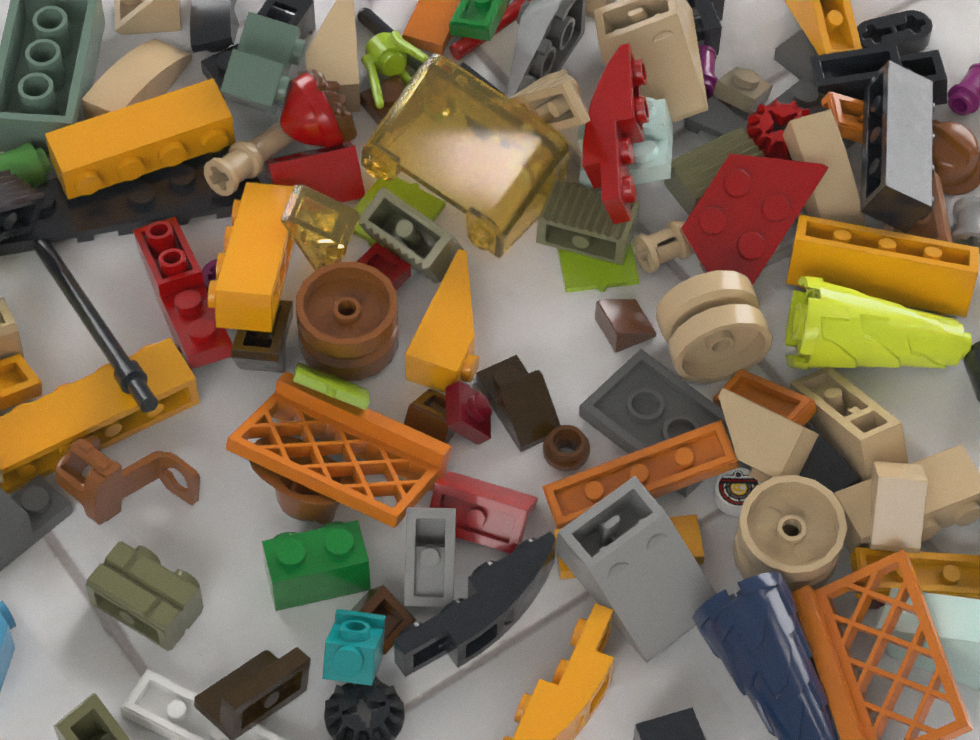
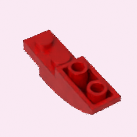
(614, 125)
(181, 293)

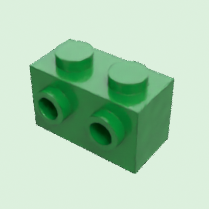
(316, 564)

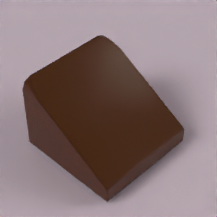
(623, 323)
(429, 416)
(382, 602)

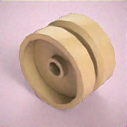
(713, 326)
(790, 529)

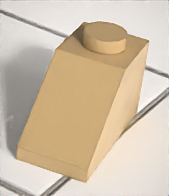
(765, 438)

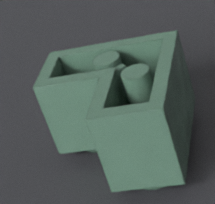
(262, 63)

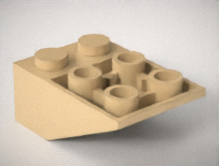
(666, 41)

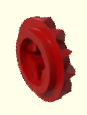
(761, 127)

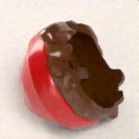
(316, 112)

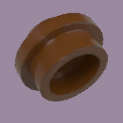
(566, 437)

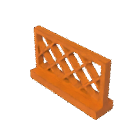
(345, 431)
(838, 668)

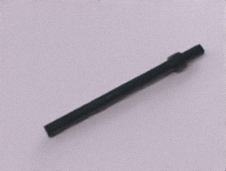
(126, 372)

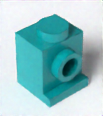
(354, 647)

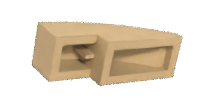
(136, 77)
(818, 140)

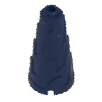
(768, 656)

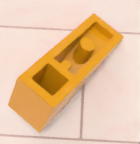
(827, 24)
(445, 338)

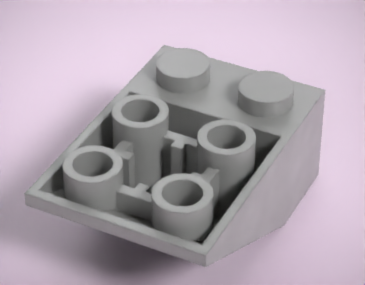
(637, 566)

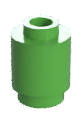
(27, 163)

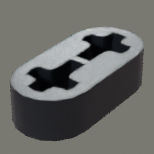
(891, 30)

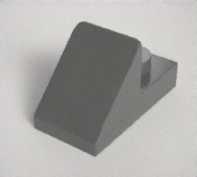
(29, 517)

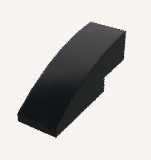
(851, 70)

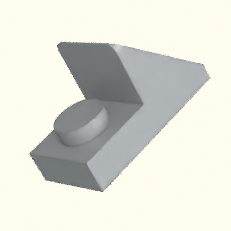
(429, 556)

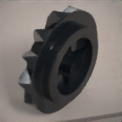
(384, 722)

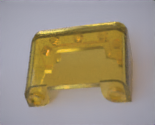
(470, 151)

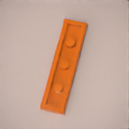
(659, 468)

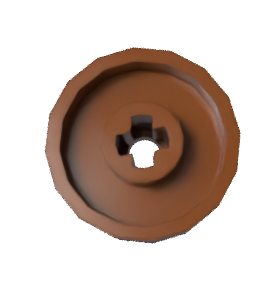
(347, 320)

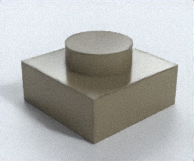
(742, 89)

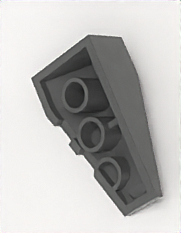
(544, 39)

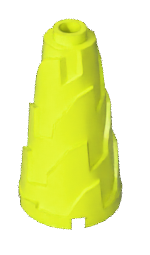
(854, 330)

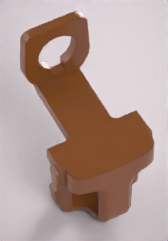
(108, 484)

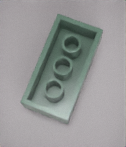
(46, 67)

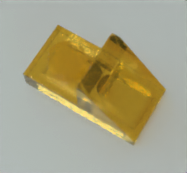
(319, 225)

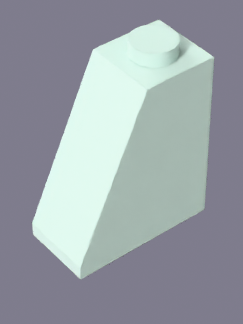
(957, 627)

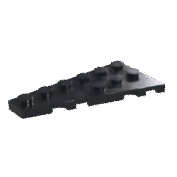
(127, 205)

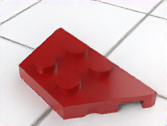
(749, 212)

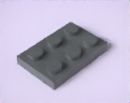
(647, 406)

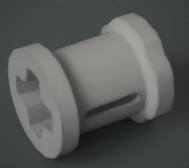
(967, 217)

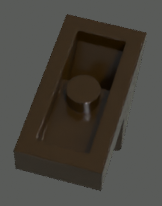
(264, 349)
(519, 401)

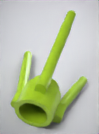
(388, 56)

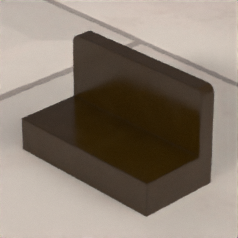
(254, 691)

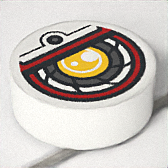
(733, 489)

